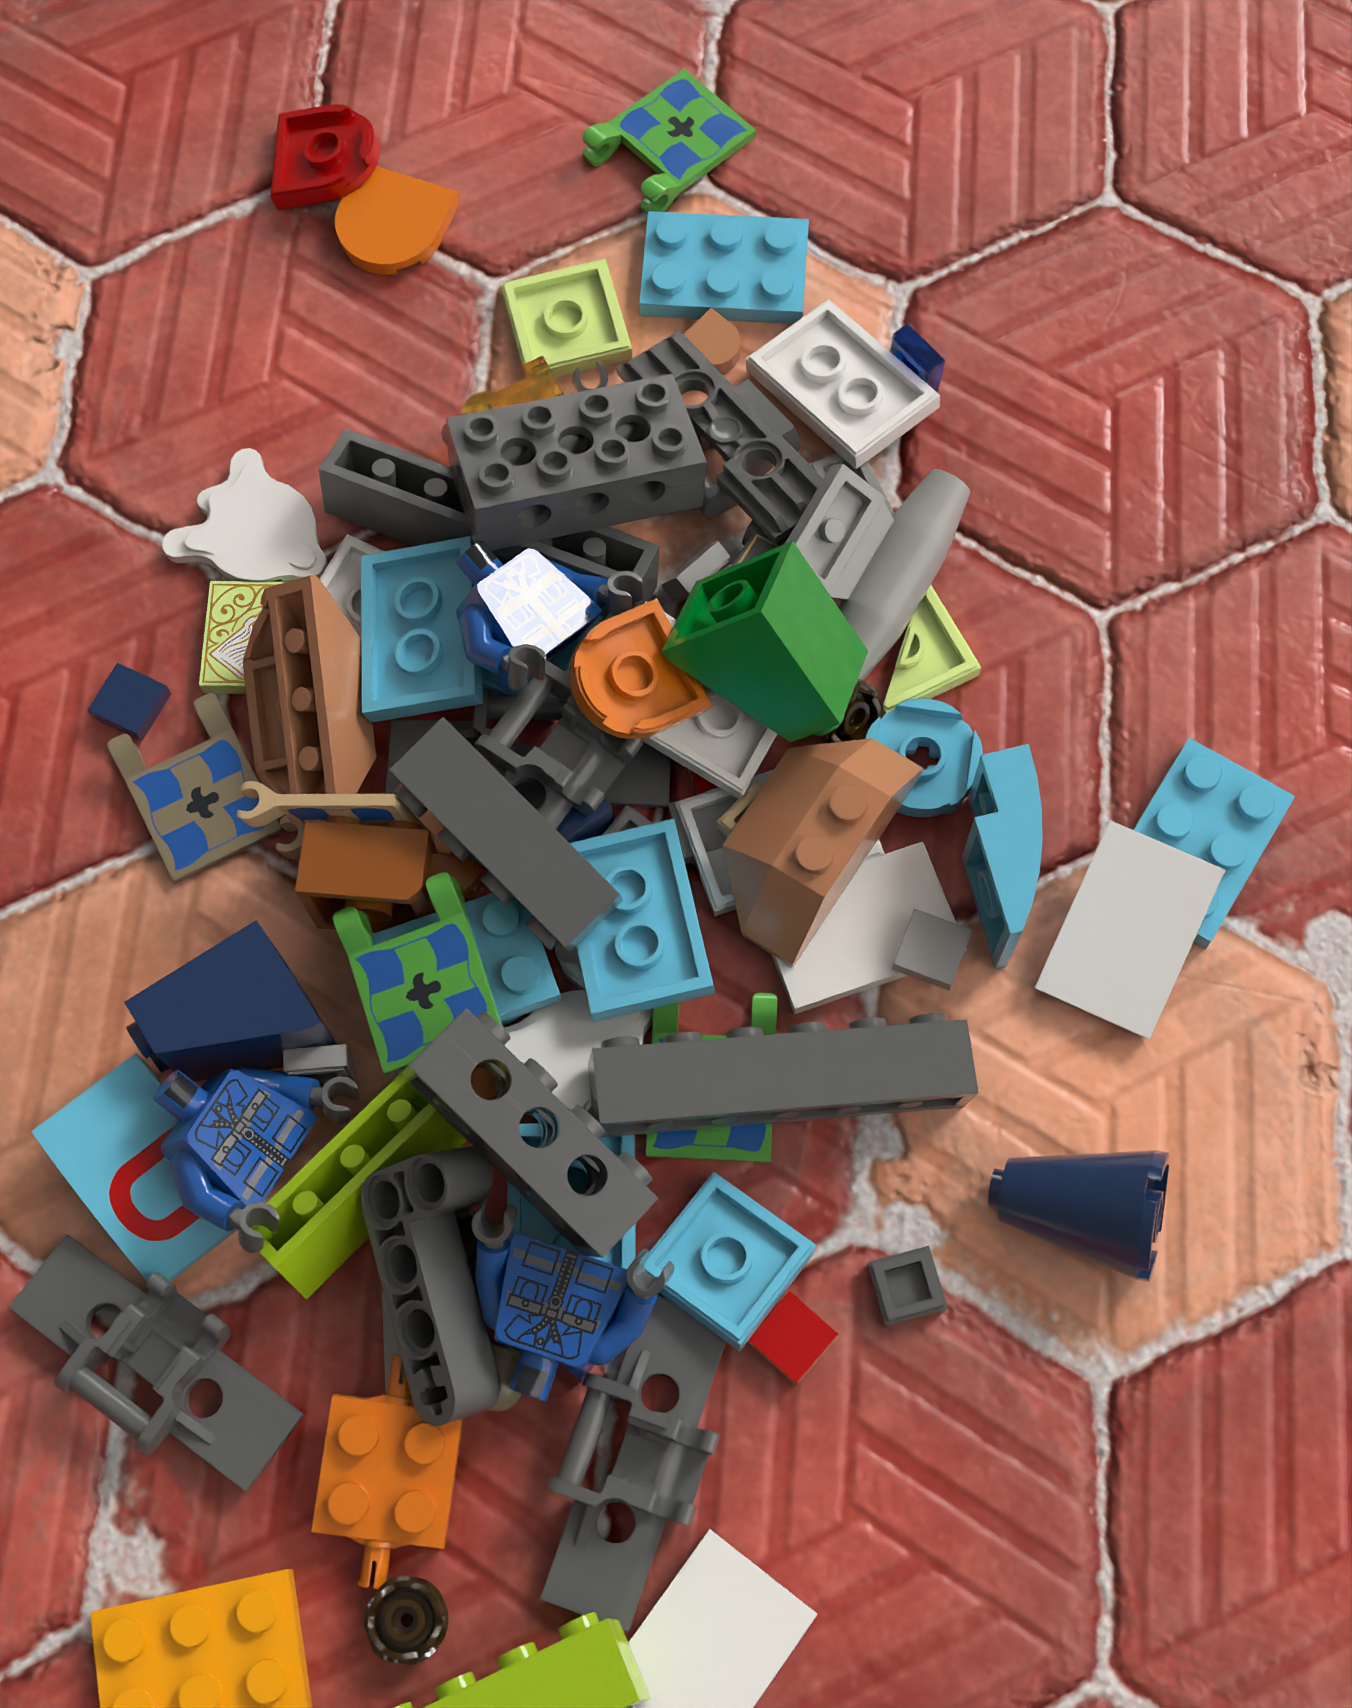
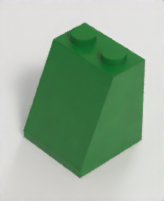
(770, 643)

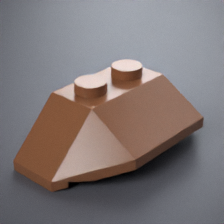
(306, 693)
(810, 837)

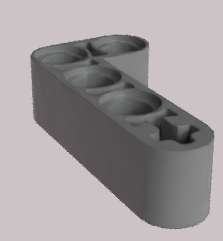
(430, 1280)

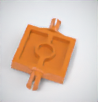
(386, 1475)

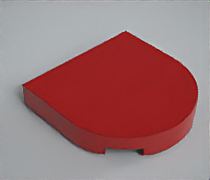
(321, 155)

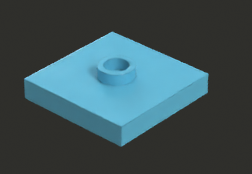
(728, 1260)

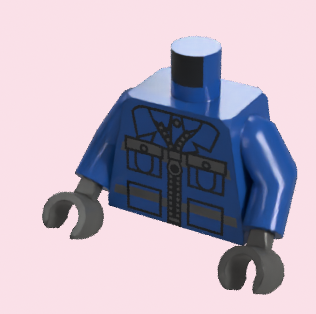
(531, 610)
(239, 1139)
(557, 1302)

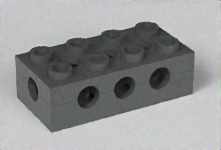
(576, 462)
(615, 1184)

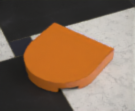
(394, 221)
(628, 682)

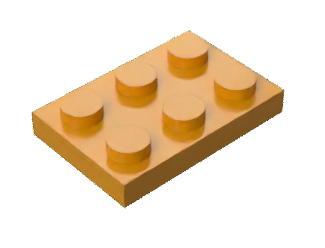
(205, 1648)

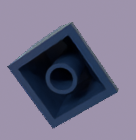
(226, 1011)

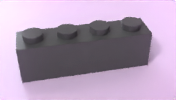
(506, 835)

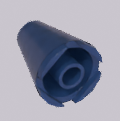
(1088, 1204)

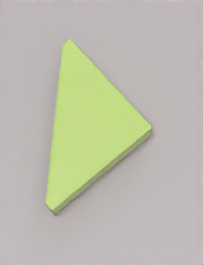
(930, 657)

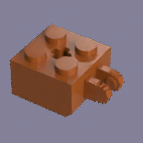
(374, 871)

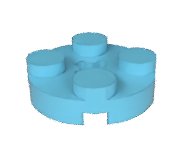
(949, 740)

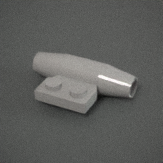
(875, 558)

